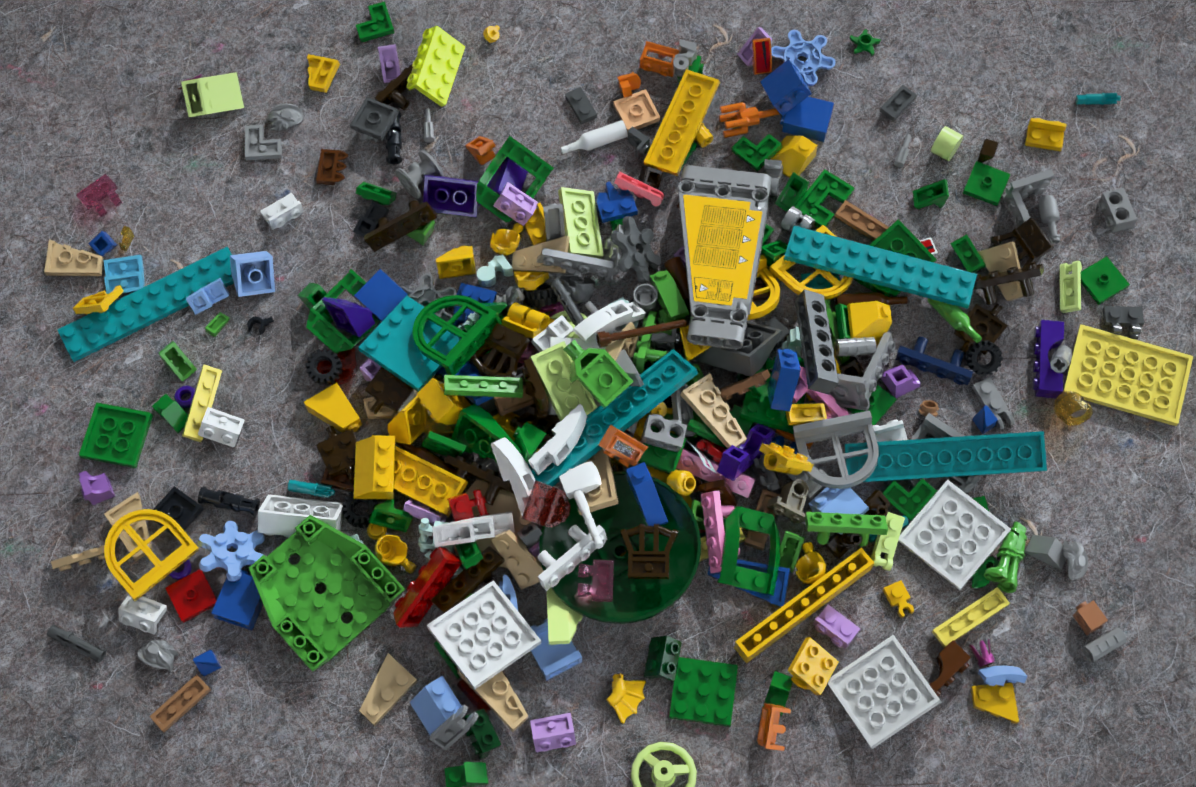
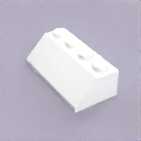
(282, 514)

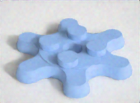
(808, 49)
(230, 561)

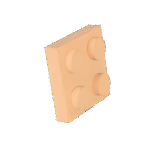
(637, 110)

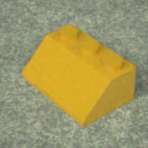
(374, 468)

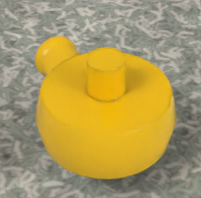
(491, 33)
(661, 409)

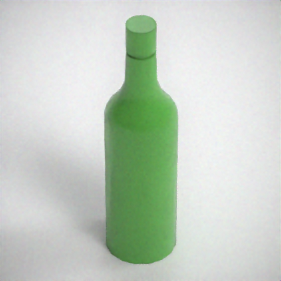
(955, 317)

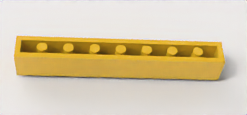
(803, 605)

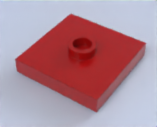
(191, 595)

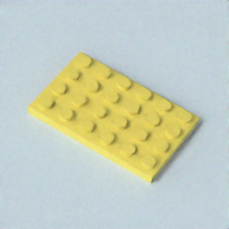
(1128, 375)

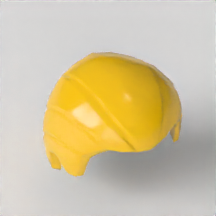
(506, 240)
(393, 552)
(811, 565)

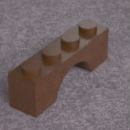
(950, 661)

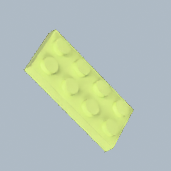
(581, 222)
(554, 373)

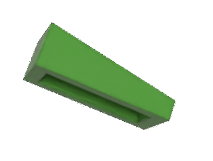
(217, 324)

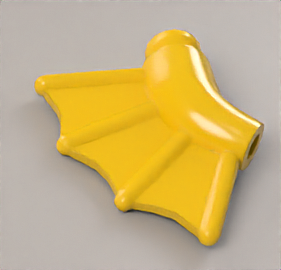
(625, 696)

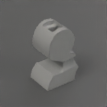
(687, 55)
(775, 170)

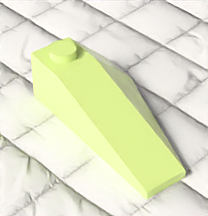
(561, 620)

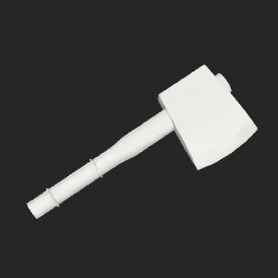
(576, 484)

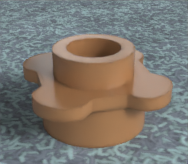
(929, 407)

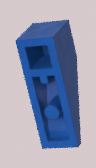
(646, 494)

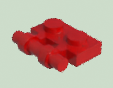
(713, 449)
(462, 507)

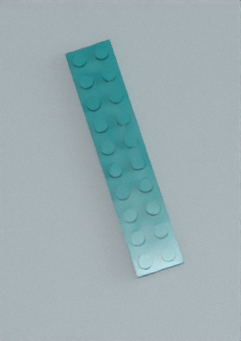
(880, 267)
(144, 306)
(630, 406)
(953, 456)

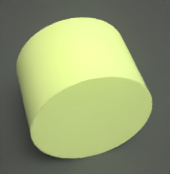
(947, 143)

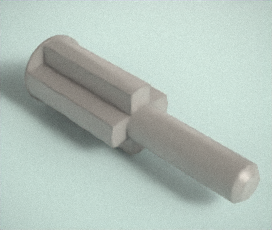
(428, 127)
(902, 152)

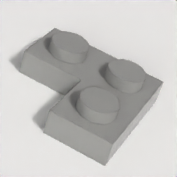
(257, 148)

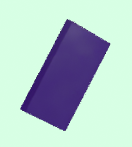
(508, 172)
(451, 195)

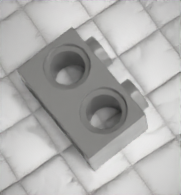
(1121, 209)
(663, 438)

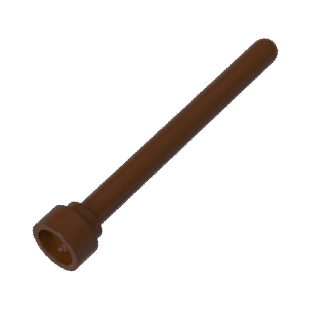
(604, 339)

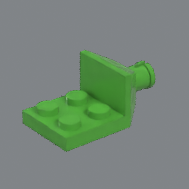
(597, 373)

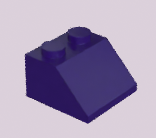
(349, 315)

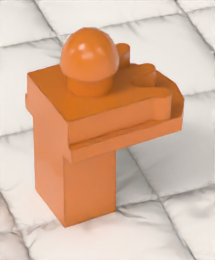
(628, 83)

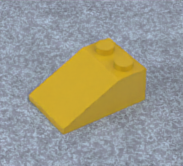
(442, 407)

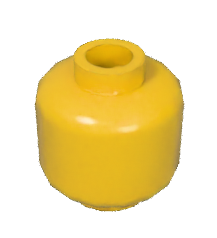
(681, 482)

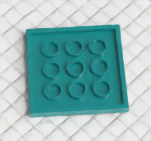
(395, 349)

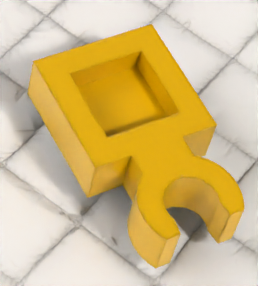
(898, 596)

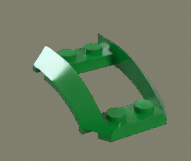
(523, 158)
(326, 331)
(744, 577)

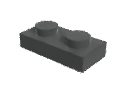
(898, 103)
(581, 105)

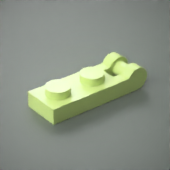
(1070, 287)
(887, 543)

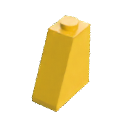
(334, 409)

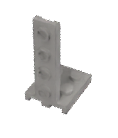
(1022, 189)
(555, 229)
(585, 264)
(856, 391)

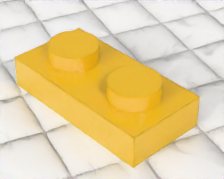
(806, 413)

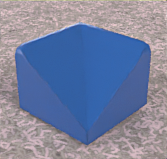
(102, 243)
(985, 419)
(207, 663)

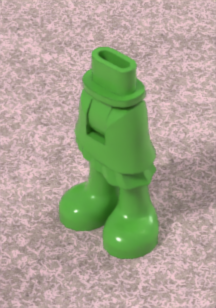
(1010, 551)

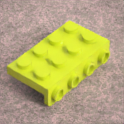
(436, 65)

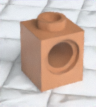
(1089, 617)

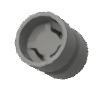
(793, 218)
(646, 297)

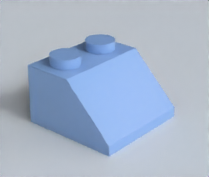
(252, 273)
(838, 501)
(435, 704)

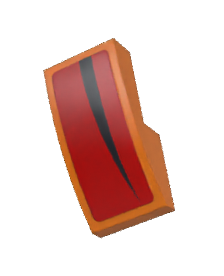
(762, 56)

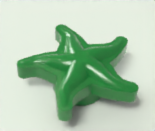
(864, 42)

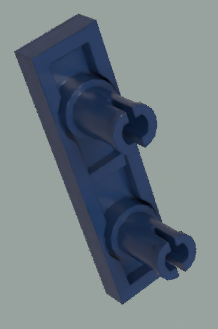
(927, 363)

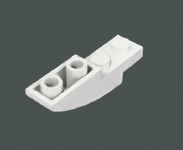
(608, 319)
(565, 438)
(514, 468)

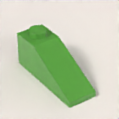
(669, 295)

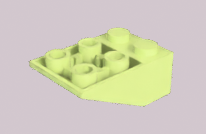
(212, 94)

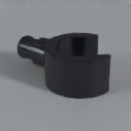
(264, 322)

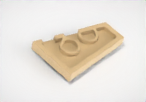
(526, 258)
(1002, 258)
(67, 261)
(129, 505)
(82, 558)
(520, 562)
(387, 689)

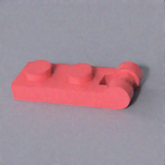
(639, 189)

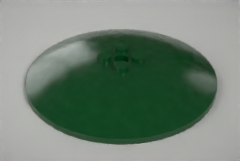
(632, 598)

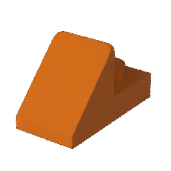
(481, 149)

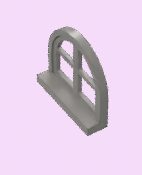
(832, 429)
(938, 429)

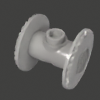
(417, 173)

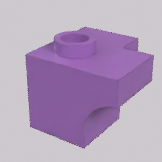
(900, 380)
(95, 487)

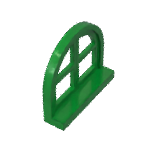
(469, 342)

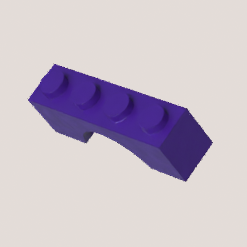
(1049, 336)
(737, 460)

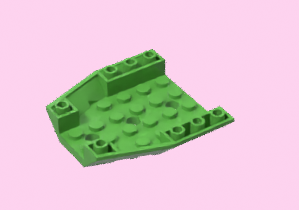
(354, 584)

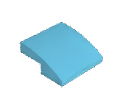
(124, 272)

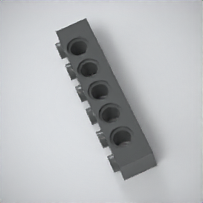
(816, 342)

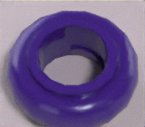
(180, 392)
(187, 570)

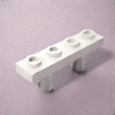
(567, 562)

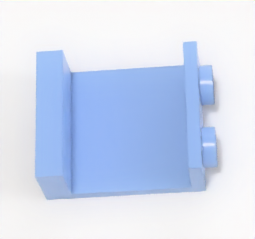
(553, 658)

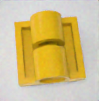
(526, 320)
(784, 459)
(812, 667)

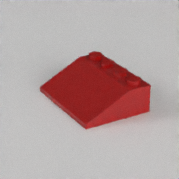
(430, 582)

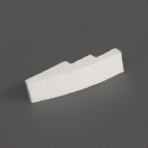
(472, 529)

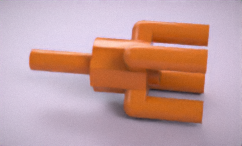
(743, 118)

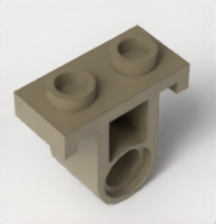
(791, 503)

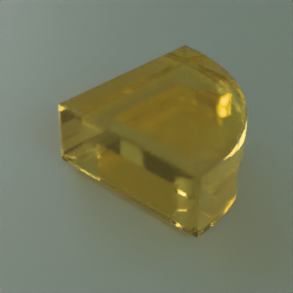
(127, 238)

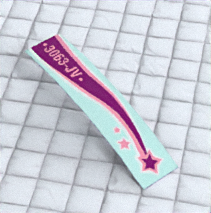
(706, 462)

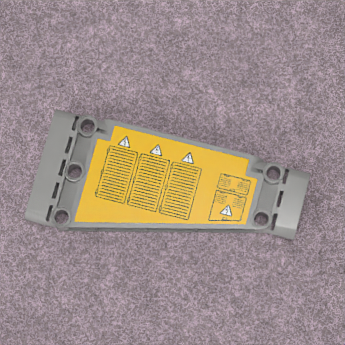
(722, 242)

